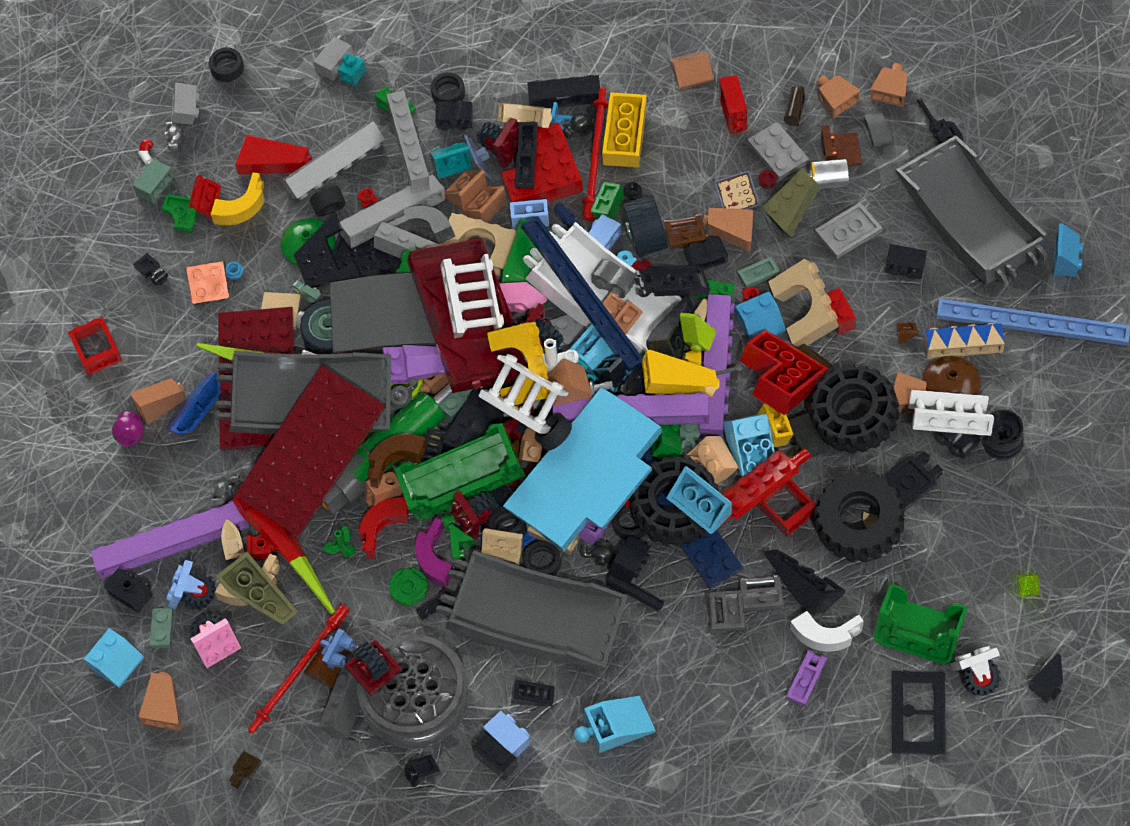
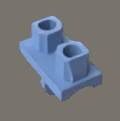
(334, 647)

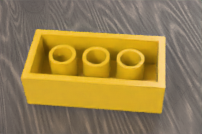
(624, 130)

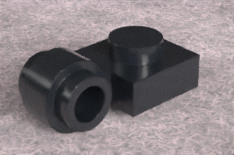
(149, 266)

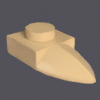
(231, 541)

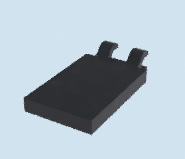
(672, 281)
(913, 479)

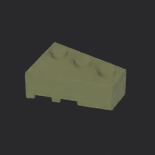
(792, 201)

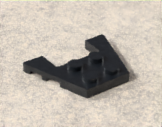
(317, 260)

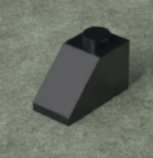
(611, 370)
(1048, 680)

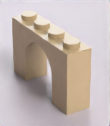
(469, 228)
(821, 317)

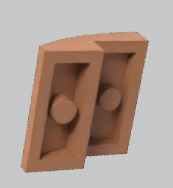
(623, 313)

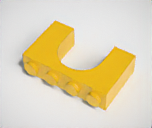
(526, 339)

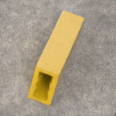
(672, 376)

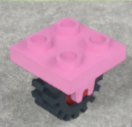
(213, 639)

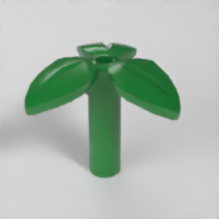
(342, 537)

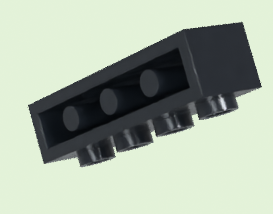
(564, 91)

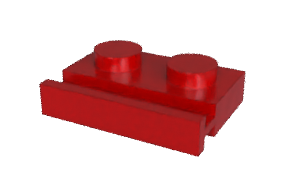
(204, 195)

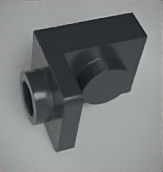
(421, 769)

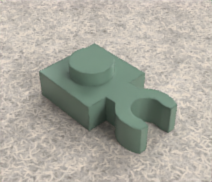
(310, 295)
(689, 434)

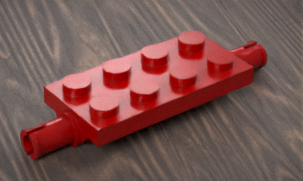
(763, 481)

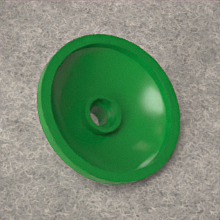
(294, 238)

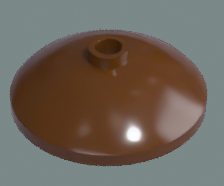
(939, 379)

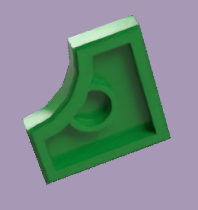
(179, 210)

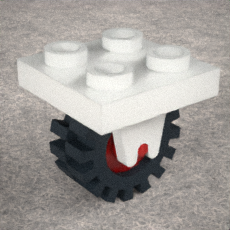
(978, 671)

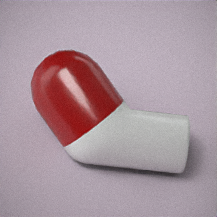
(144, 147)

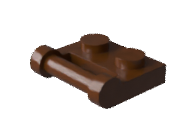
(686, 235)

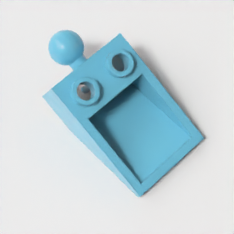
(618, 723)

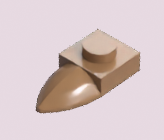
(530, 448)

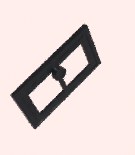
(937, 747)

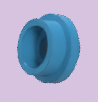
(233, 266)

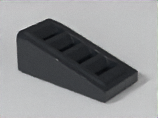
(435, 432)
(533, 687)

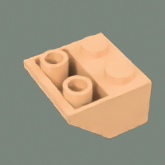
(715, 457)

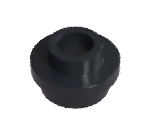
(632, 186)

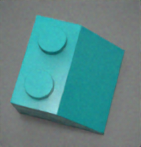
(451, 160)

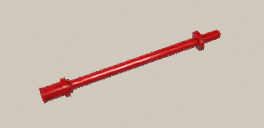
(588, 202)
(332, 623)

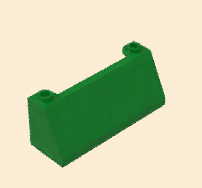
(468, 468)

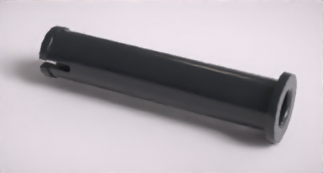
(636, 593)

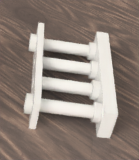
(453, 289)
(508, 404)
(950, 412)

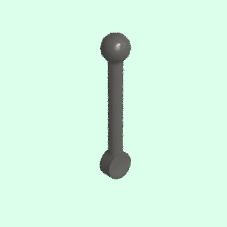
(738, 368)

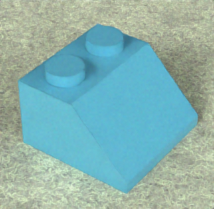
(113, 658)

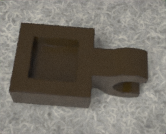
(245, 767)

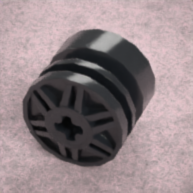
(1006, 436)

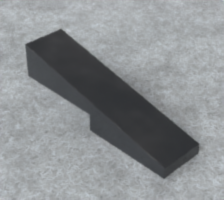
(526, 155)

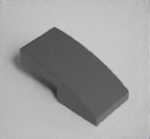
(877, 129)

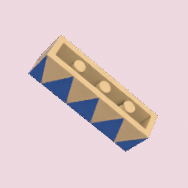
(964, 340)

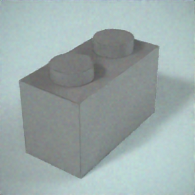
(331, 58)
(184, 103)

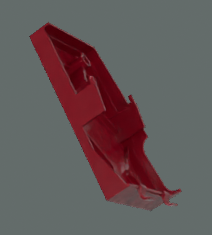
(468, 358)

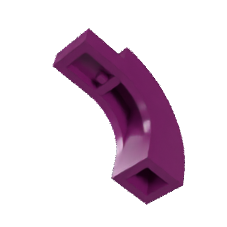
(432, 567)

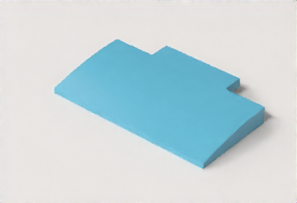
(588, 473)

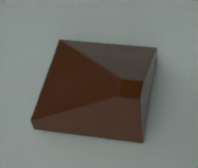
(906, 331)

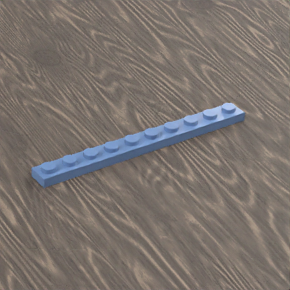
(1034, 322)

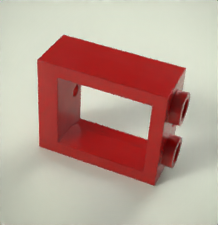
(733, 104)
(100, 360)
(795, 520)

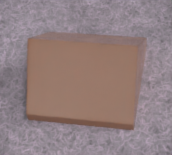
(692, 69)
(466, 187)
(486, 203)
(573, 379)

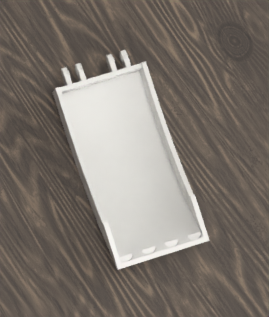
(586, 256)

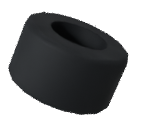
(327, 201)

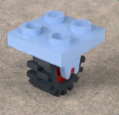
(190, 588)

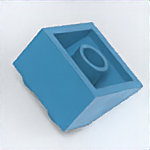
(1067, 252)
(759, 315)

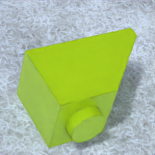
(697, 332)

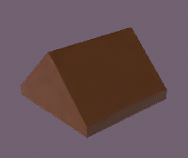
(320, 672)

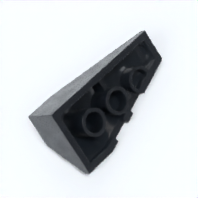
(668, 334)
(808, 589)

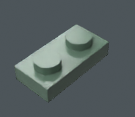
(758, 272)
(161, 628)

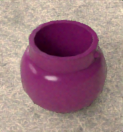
(128, 429)

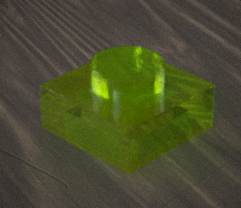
(1028, 584)

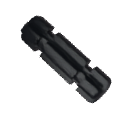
(431, 606)

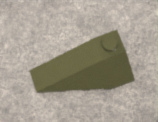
(252, 585)

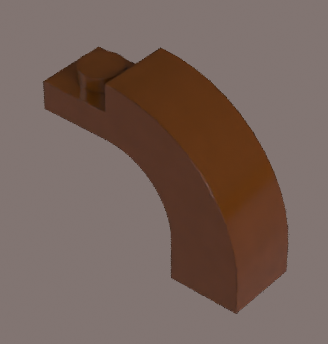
(393, 449)

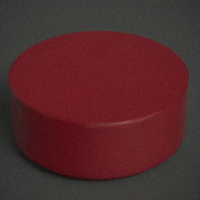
(767, 179)

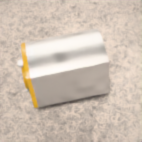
(830, 173)

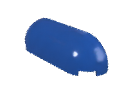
(196, 405)

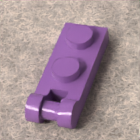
(806, 678)

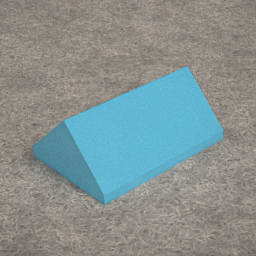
(700, 501)

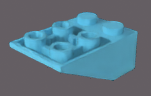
(592, 349)
(749, 441)

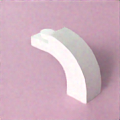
(824, 638)

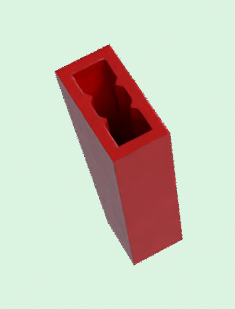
(270, 157)

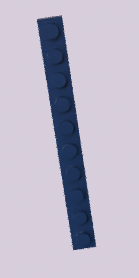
(582, 293)

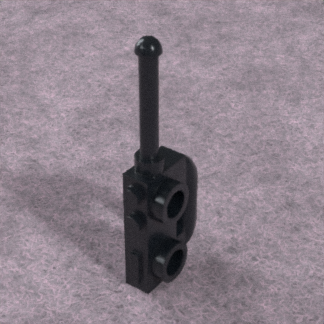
(941, 127)

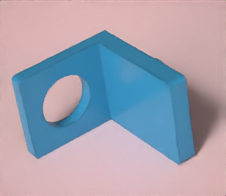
(559, 118)

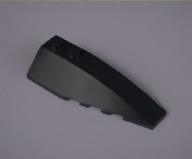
(473, 419)

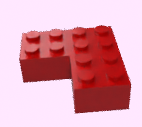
(555, 170)
(785, 371)

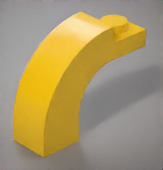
(241, 209)

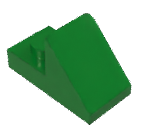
(459, 542)

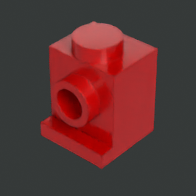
(256, 552)

